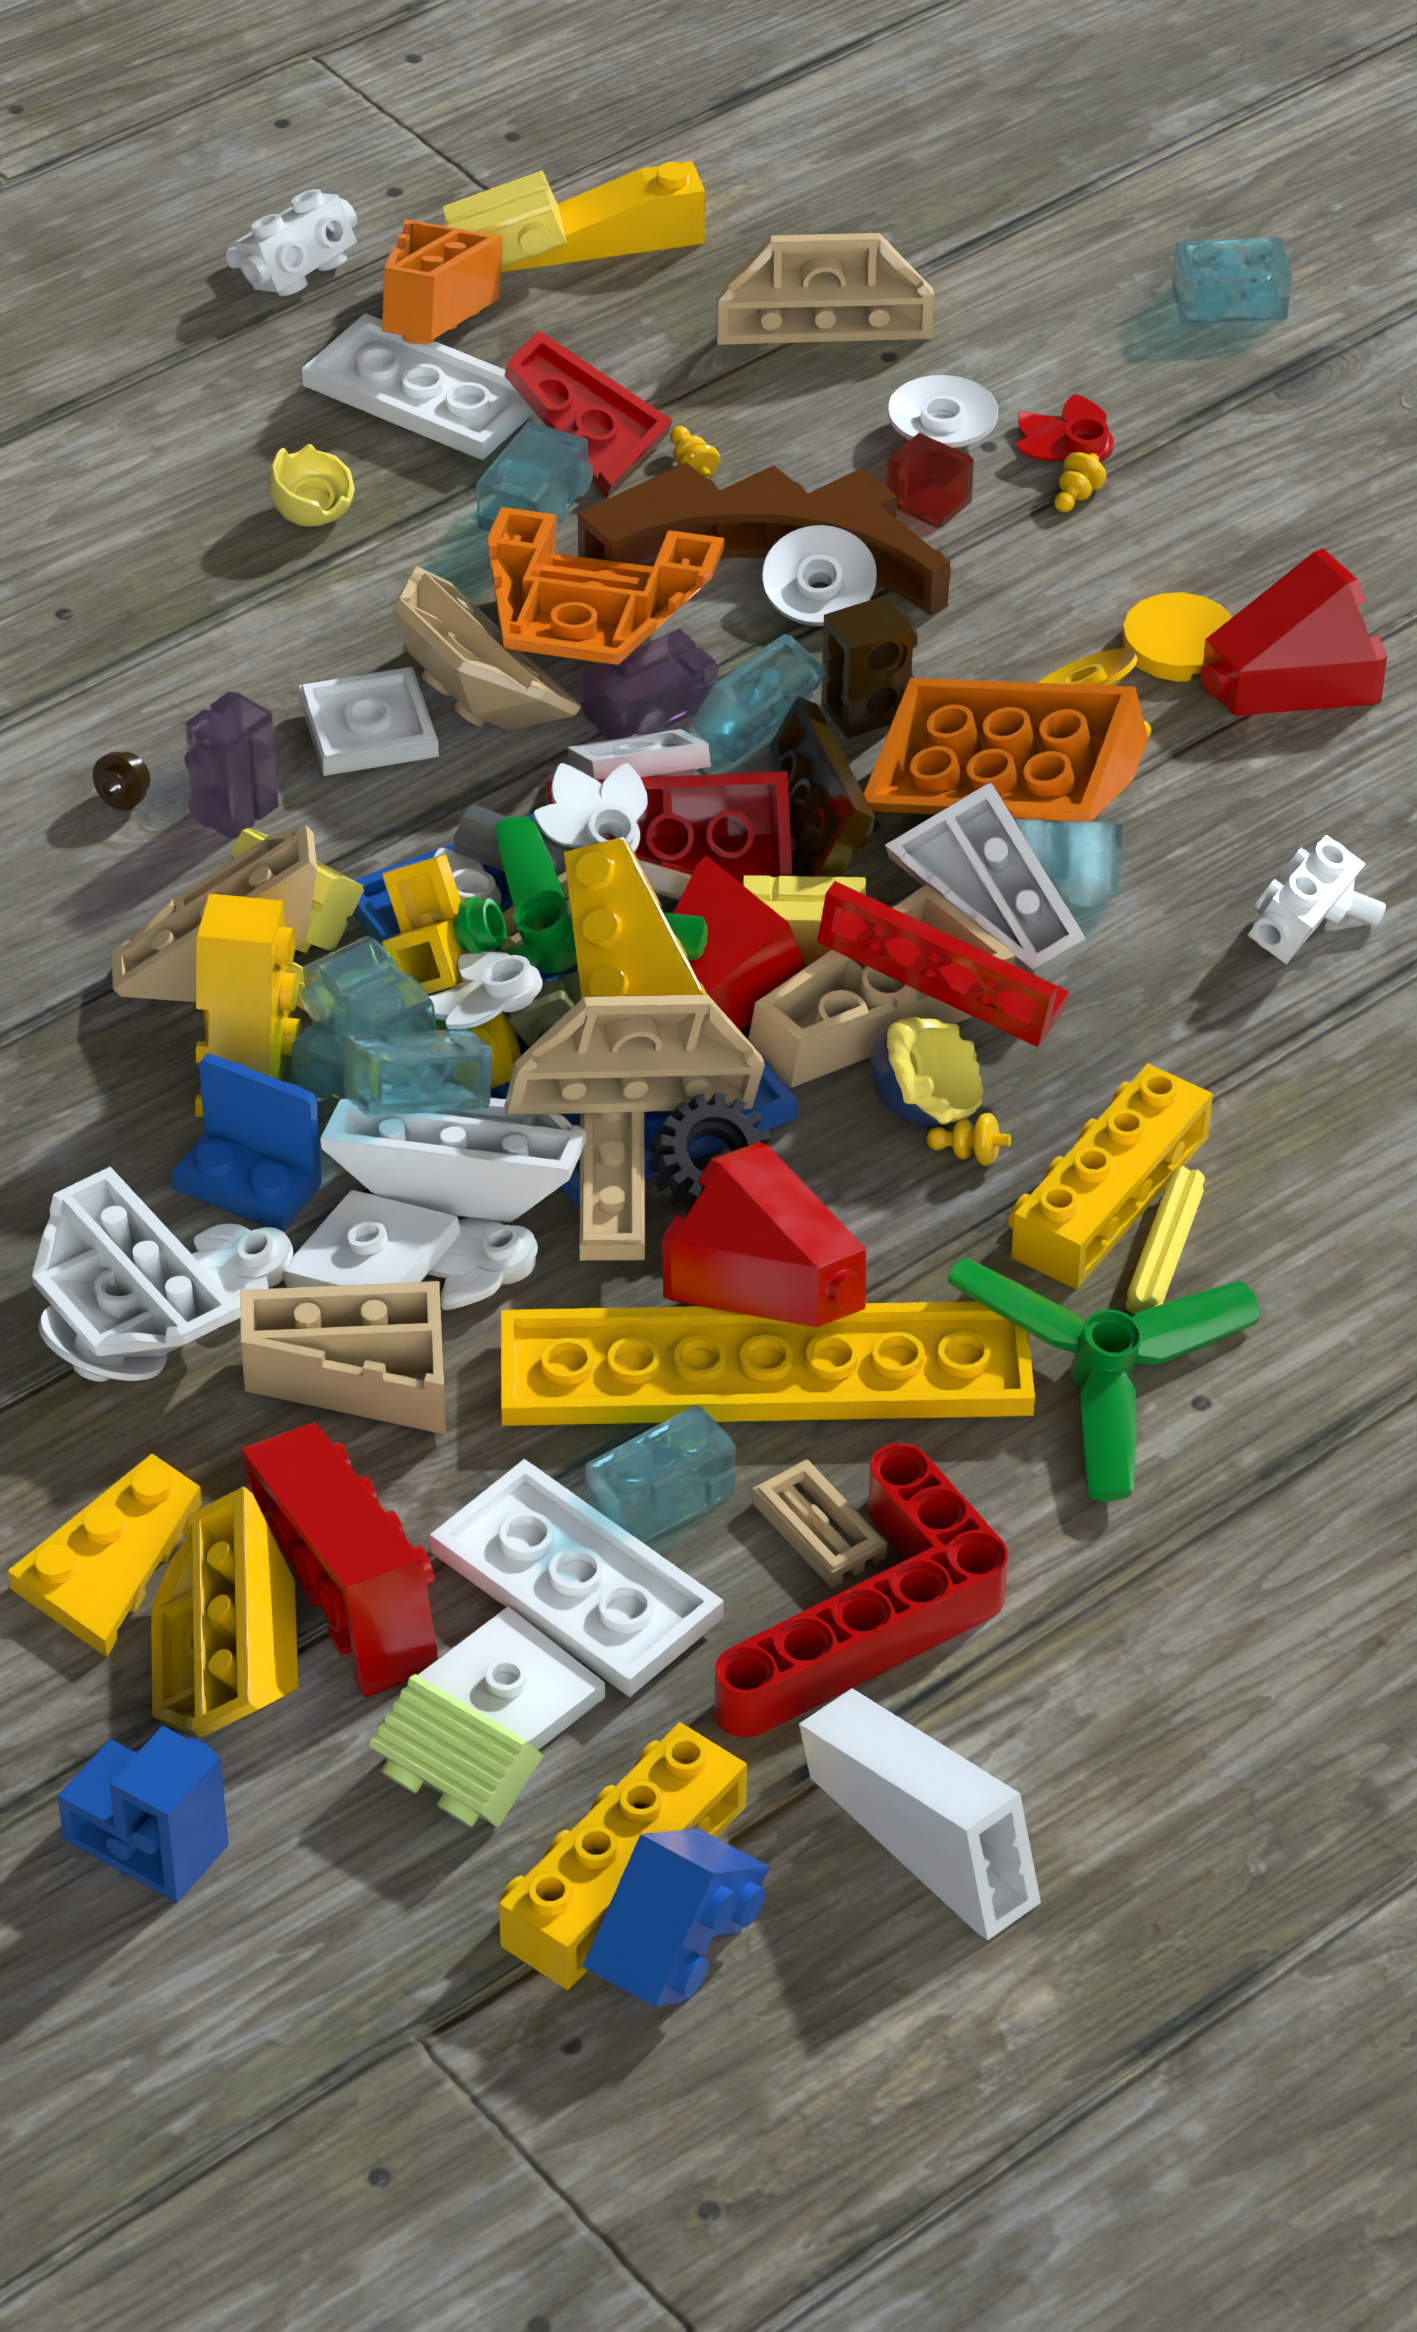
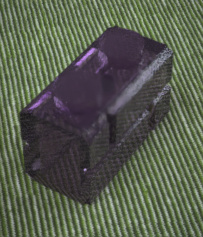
(649, 687)
(231, 764)

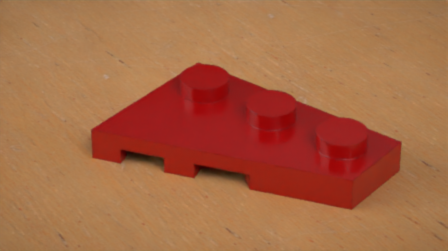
(587, 404)

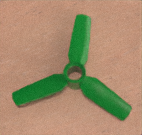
(542, 908)
(1106, 1352)

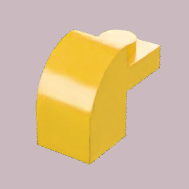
(425, 907)

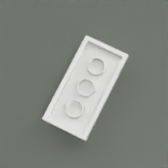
(419, 387)
(577, 1577)

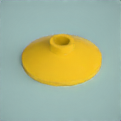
(1096, 669)

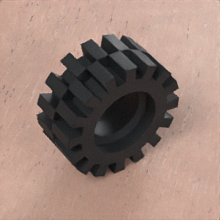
(689, 1122)

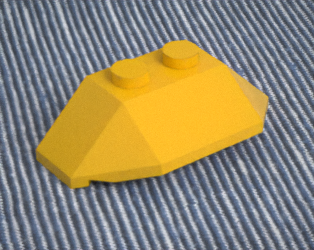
(223, 1621)

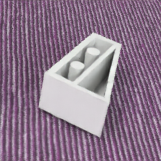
(992, 875)

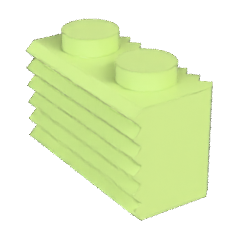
(454, 1752)

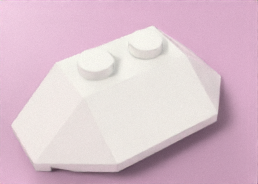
(457, 1159)
(124, 1274)

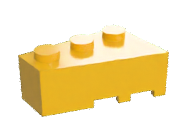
(246, 984)

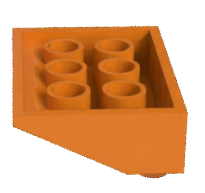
(1041, 745)

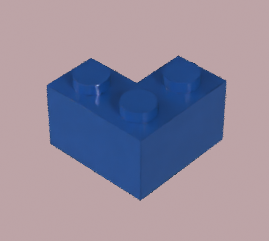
(150, 1811)
(667, 1910)

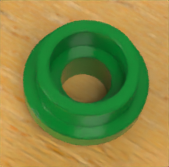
(479, 925)

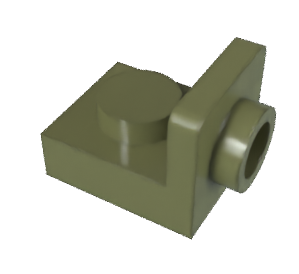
(549, 1005)

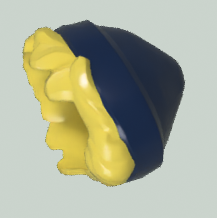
(926, 1072)

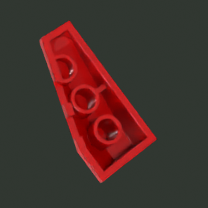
(728, 817)

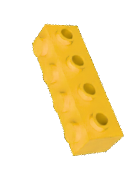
(1110, 1175)
(562, 1901)

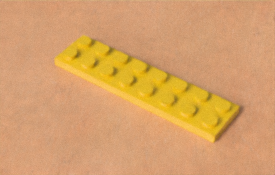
(754, 1368)

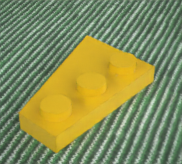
(621, 929)
(105, 1555)

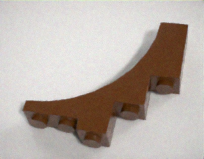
(757, 515)

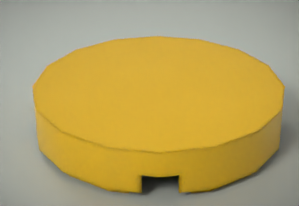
(1171, 633)

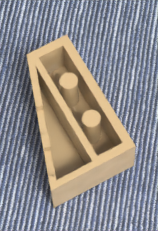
(349, 1349)

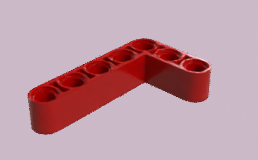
(943, 1588)

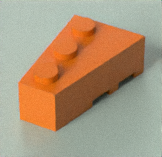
(438, 279)

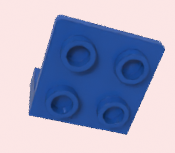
(255, 1147)

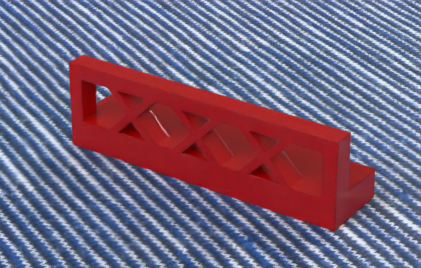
(940, 965)

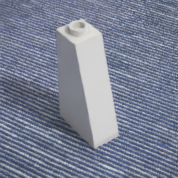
(927, 1808)

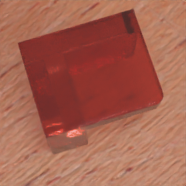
(930, 480)

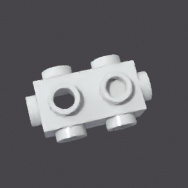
(295, 243)
(1315, 889)

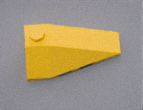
(630, 215)

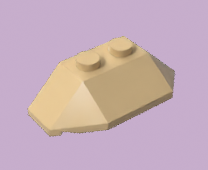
(825, 293)
(468, 659)
(163, 952)
(635, 1058)

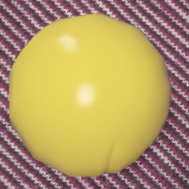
(310, 486)

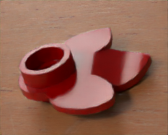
(1078, 429)

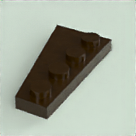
(825, 799)

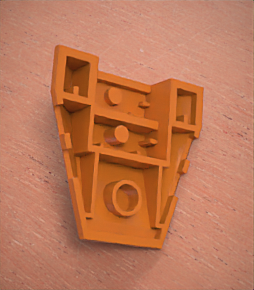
(582, 603)

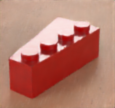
(346, 1554)

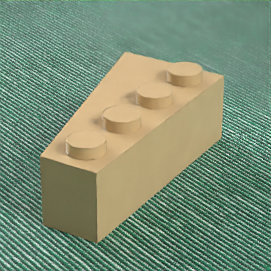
(839, 1006)

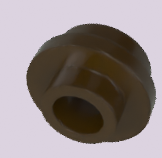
(121, 779)

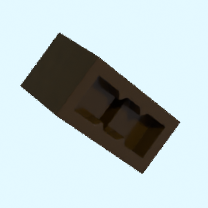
(866, 664)

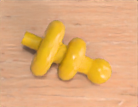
(694, 451)
(1080, 477)
(965, 1139)

